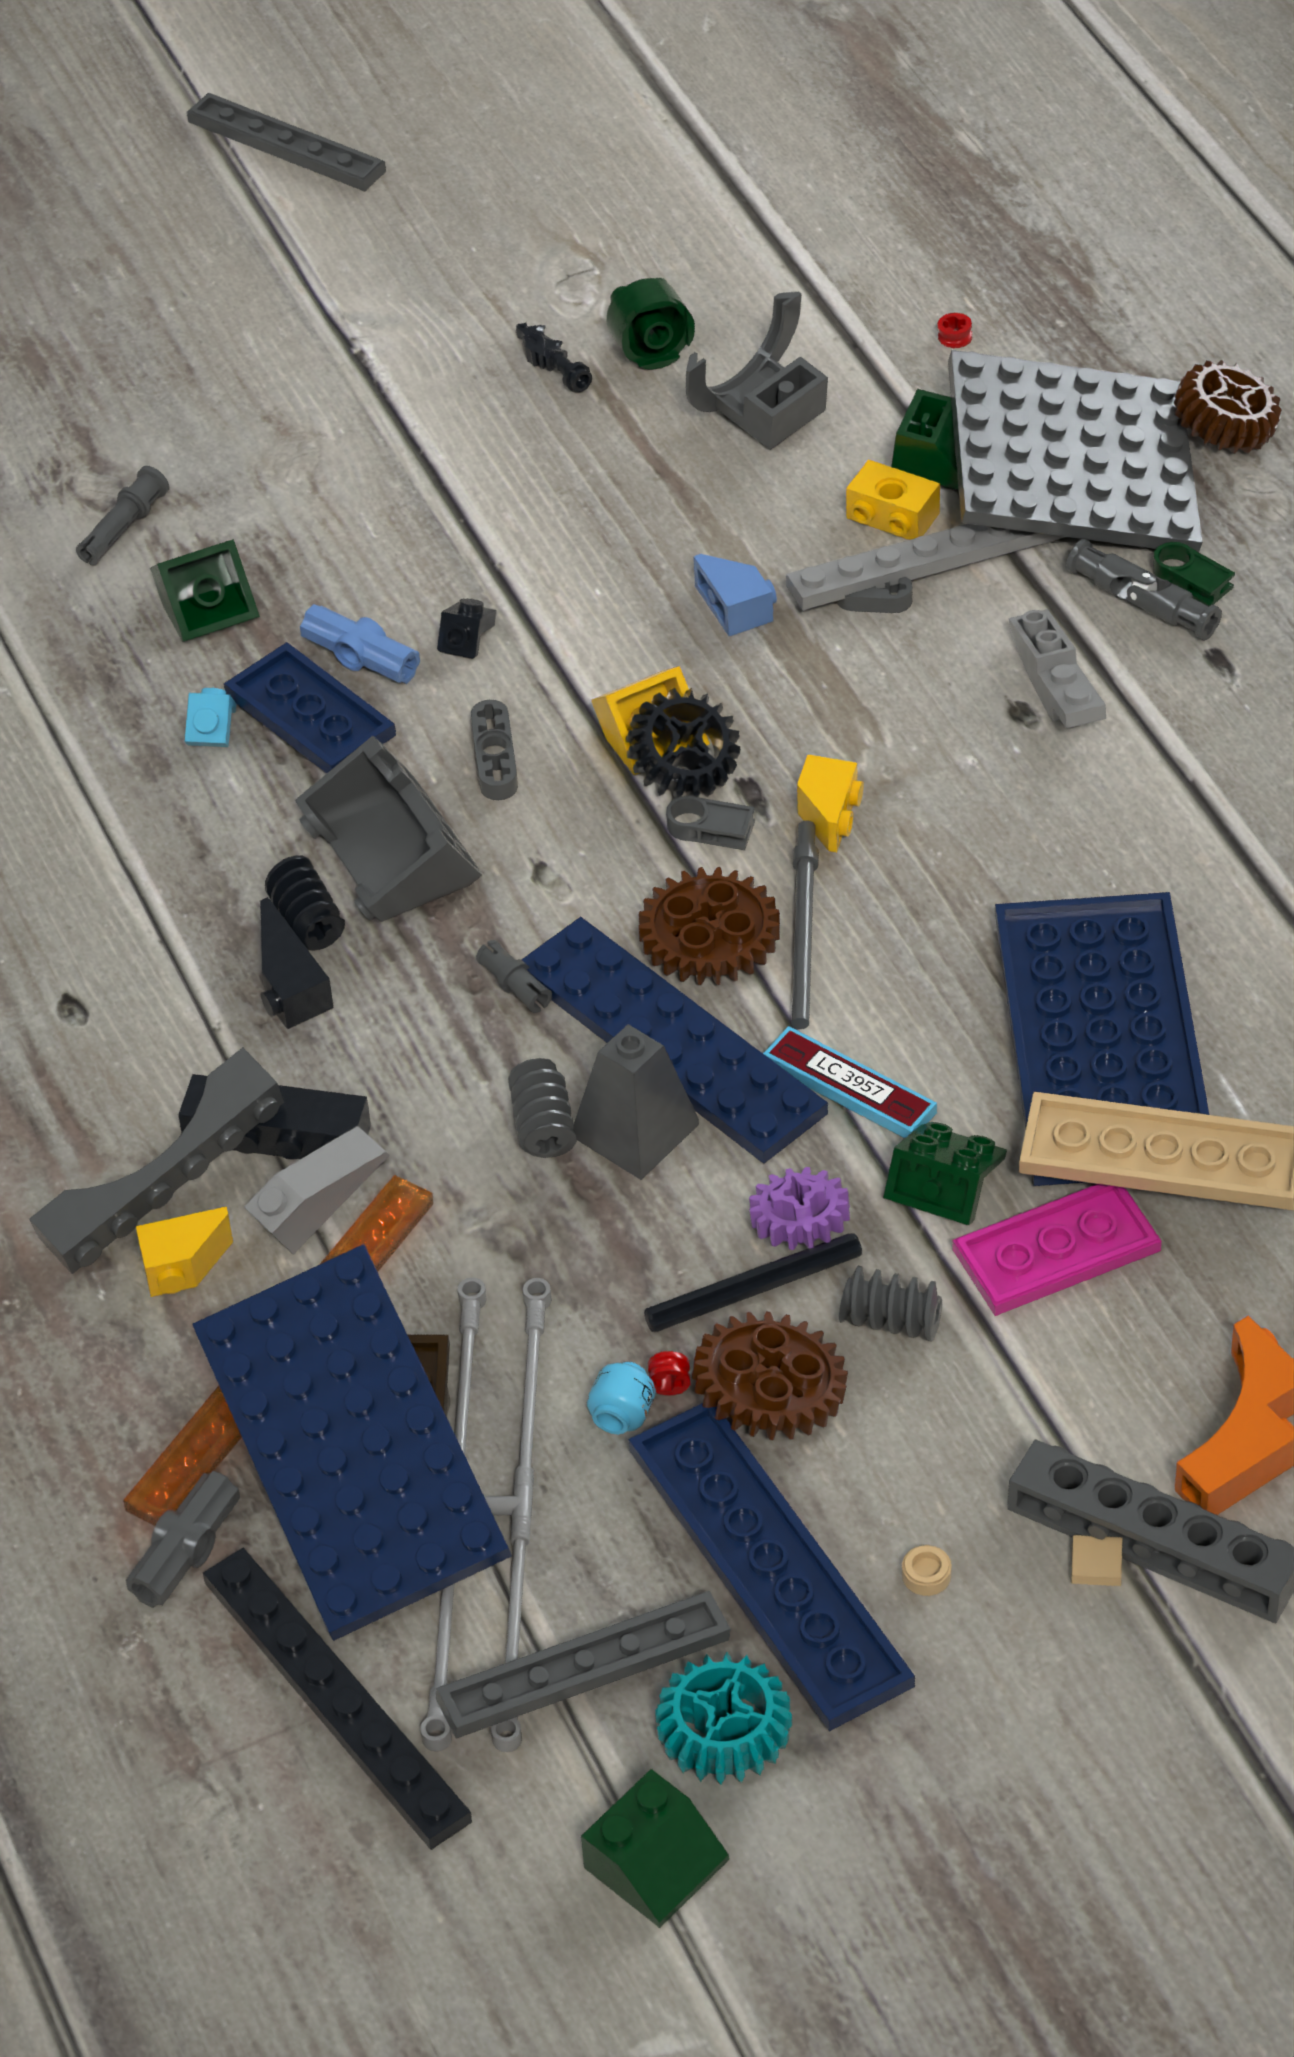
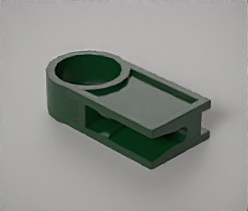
(1200, 575)

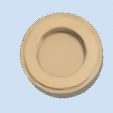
(926, 1570)

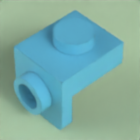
(209, 718)

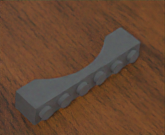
(89, 1219)

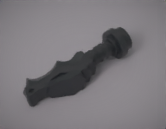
(548, 354)

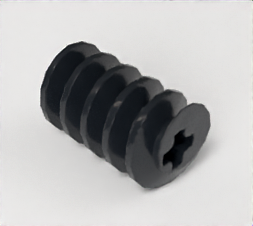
(304, 902)

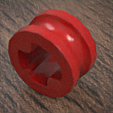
(951, 322)
(669, 1372)

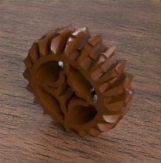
(1227, 406)

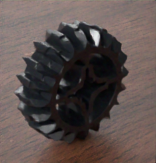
(663, 720)

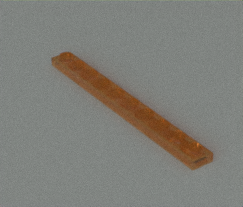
(212, 1429)

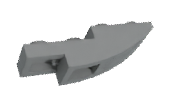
(1054, 669)

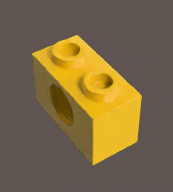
(892, 500)

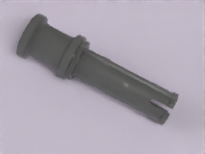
(131, 504)

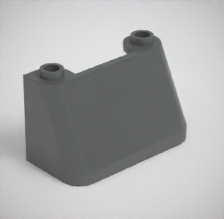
(386, 833)

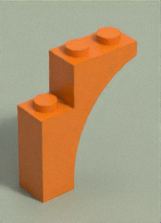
(1256, 1437)

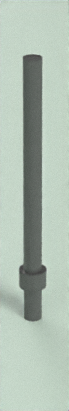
(805, 863)

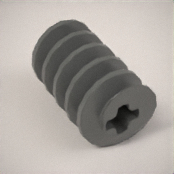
(541, 1108)
(891, 1303)

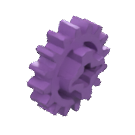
(799, 1208)

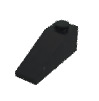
(291, 976)

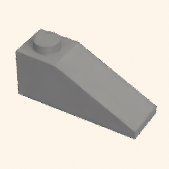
(314, 1187)

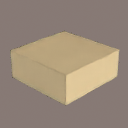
(1096, 1560)

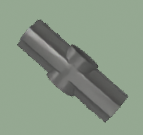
(183, 1539)

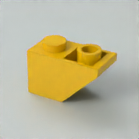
(826, 797)

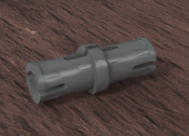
(514, 976)

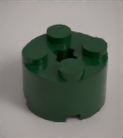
(650, 322)

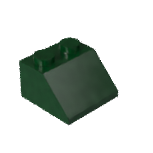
(205, 590)
(653, 1848)

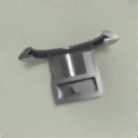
(765, 395)

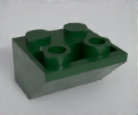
(926, 440)

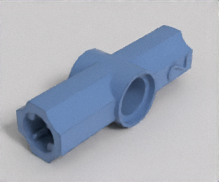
(360, 644)

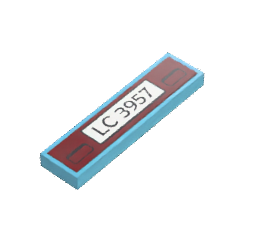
(851, 1083)

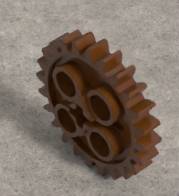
(709, 926)
(769, 1375)

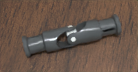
(1147, 591)

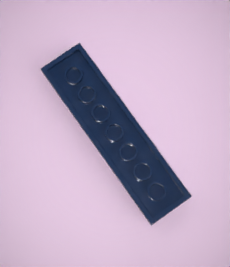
(719, 1070)
(772, 1566)

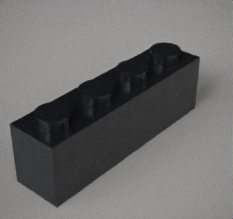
(300, 1125)

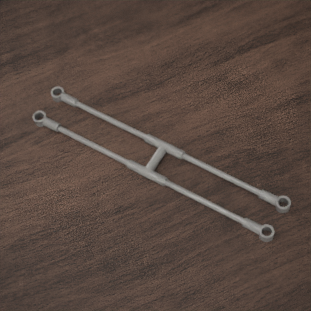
(518, 1505)

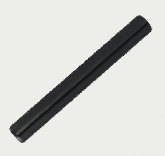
(752, 1282)

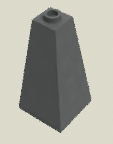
(634, 1104)

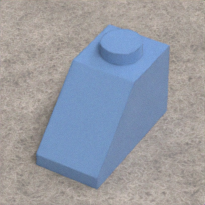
(734, 593)

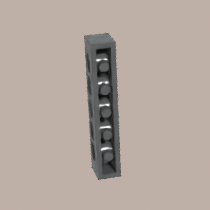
(1155, 1529)

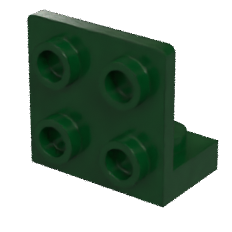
(941, 1171)

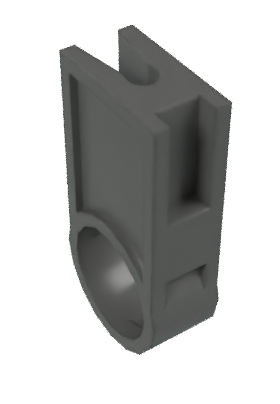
(719, 824)

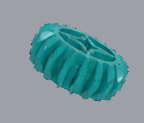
(738, 1739)

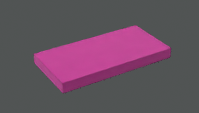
(1056, 1246)

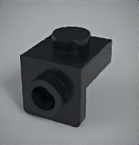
(462, 627)

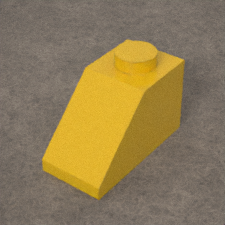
(183, 1249)

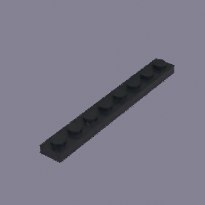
(338, 1699)

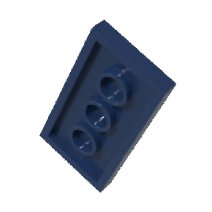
(307, 707)

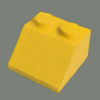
(620, 705)

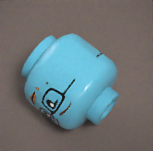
(621, 1397)

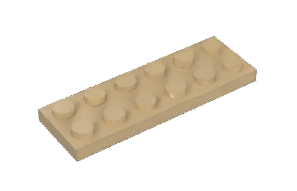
(1159, 1150)

